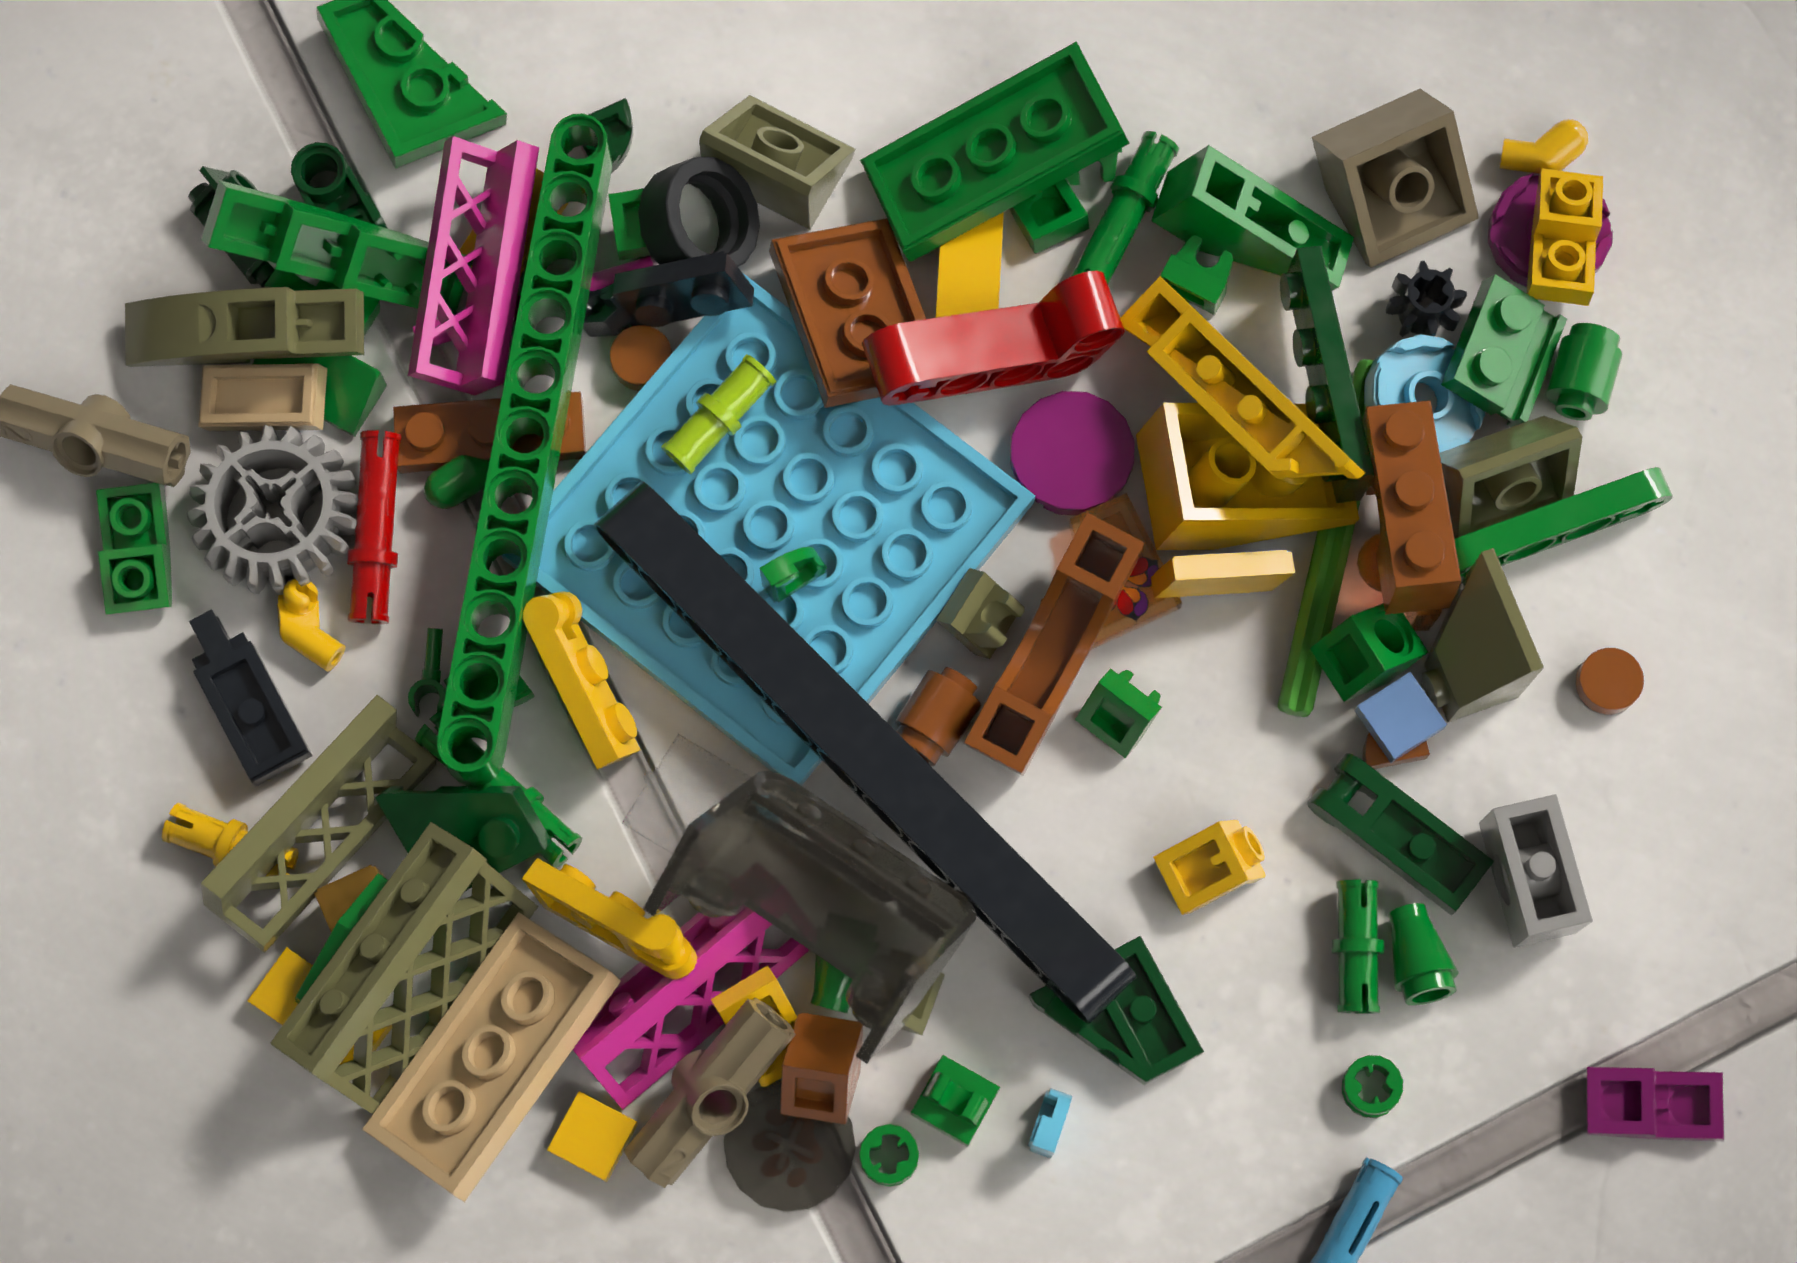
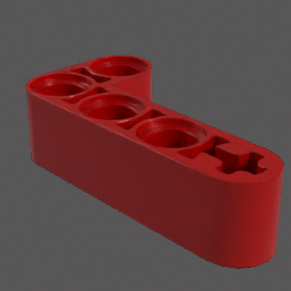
(996, 346)

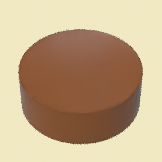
(638, 355)
(1609, 681)

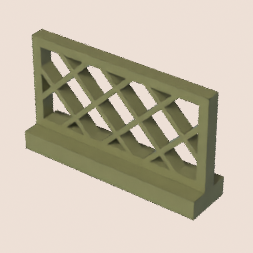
(385, 956)

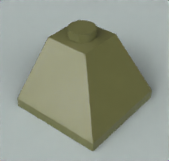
(1481, 647)

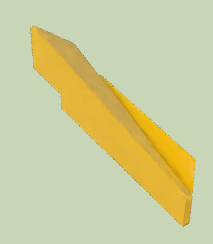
(1232, 388)

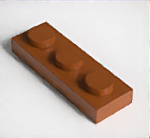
(445, 430)

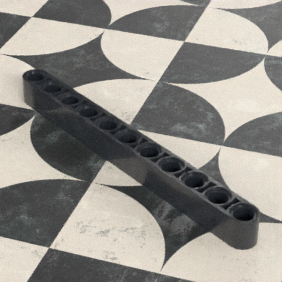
(866, 752)

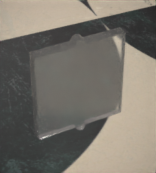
(680, 791)

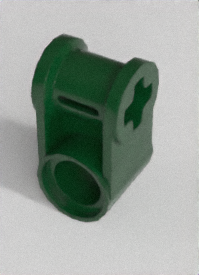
(342, 195)

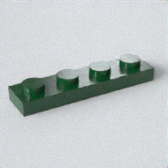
(1321, 350)

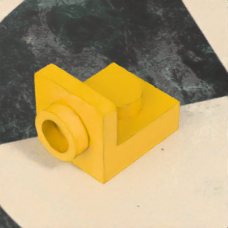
(1211, 864)

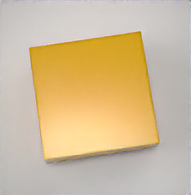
(592, 1136)

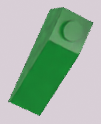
(1245, 216)

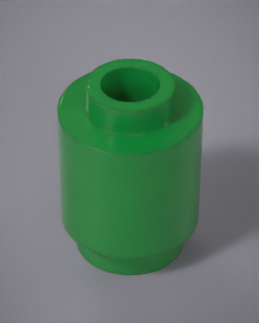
(1584, 371)

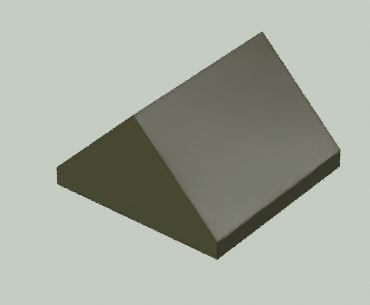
(780, 157)
(1510, 473)

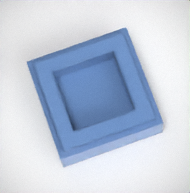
(1400, 717)

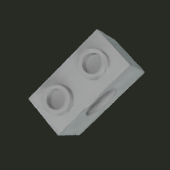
(1535, 871)

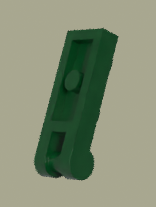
(1402, 834)

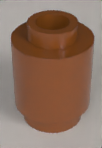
(938, 713)

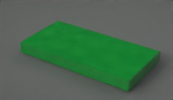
(993, 151)

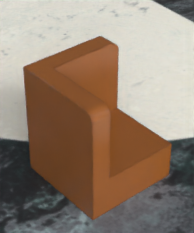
(821, 1068)

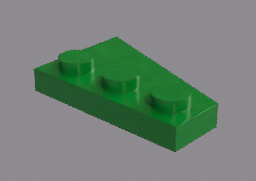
(403, 82)

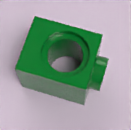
(1368, 651)

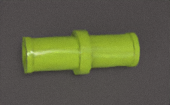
(718, 414)

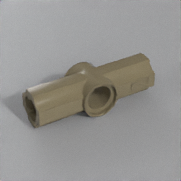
(93, 435)
(709, 1092)

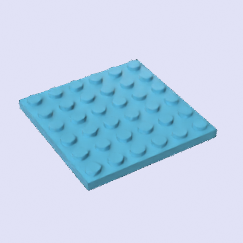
(867, 484)

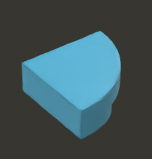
(1049, 1123)

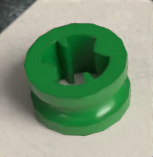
(1392, 1085)
(873, 1142)

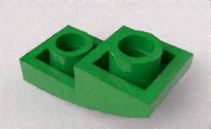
(135, 548)

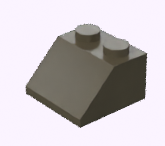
(1397, 175)

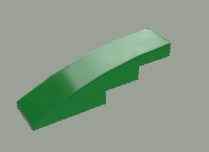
(323, 245)

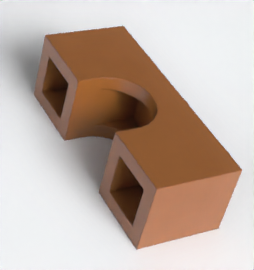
(1416, 532)

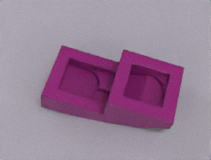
(1655, 1104)

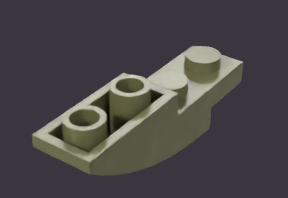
(243, 326)

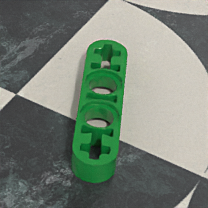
(1566, 519)

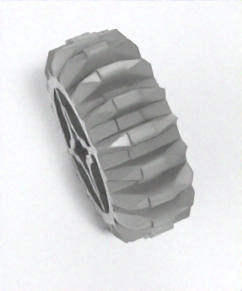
(255, 526)

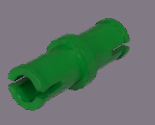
(1357, 946)

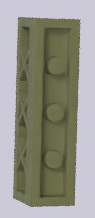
(298, 810)

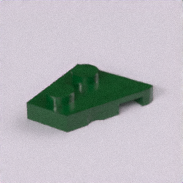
(491, 820)
(1140, 1028)

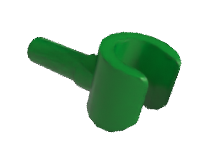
(430, 674)

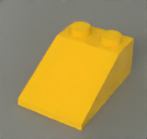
(1216, 495)

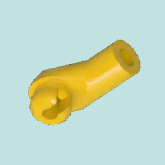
(1551, 151)
(301, 625)

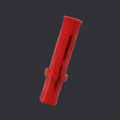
(374, 529)

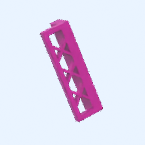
(495, 266)
(647, 996)

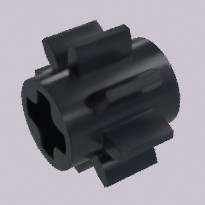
(1412, 291)

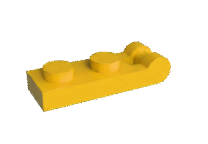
(580, 677)
(612, 919)

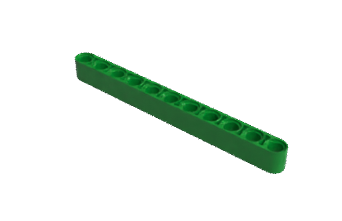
(532, 472)

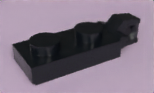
(668, 294)
(246, 701)

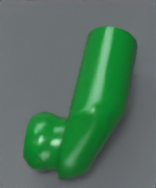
(456, 481)

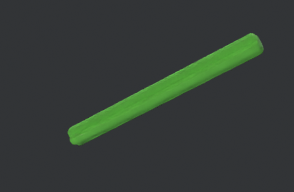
(1318, 599)

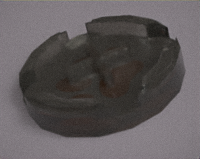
(787, 1159)

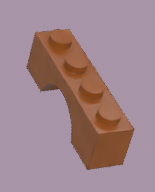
(1055, 644)

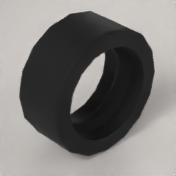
(729, 196)

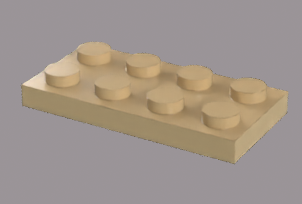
(491, 1056)

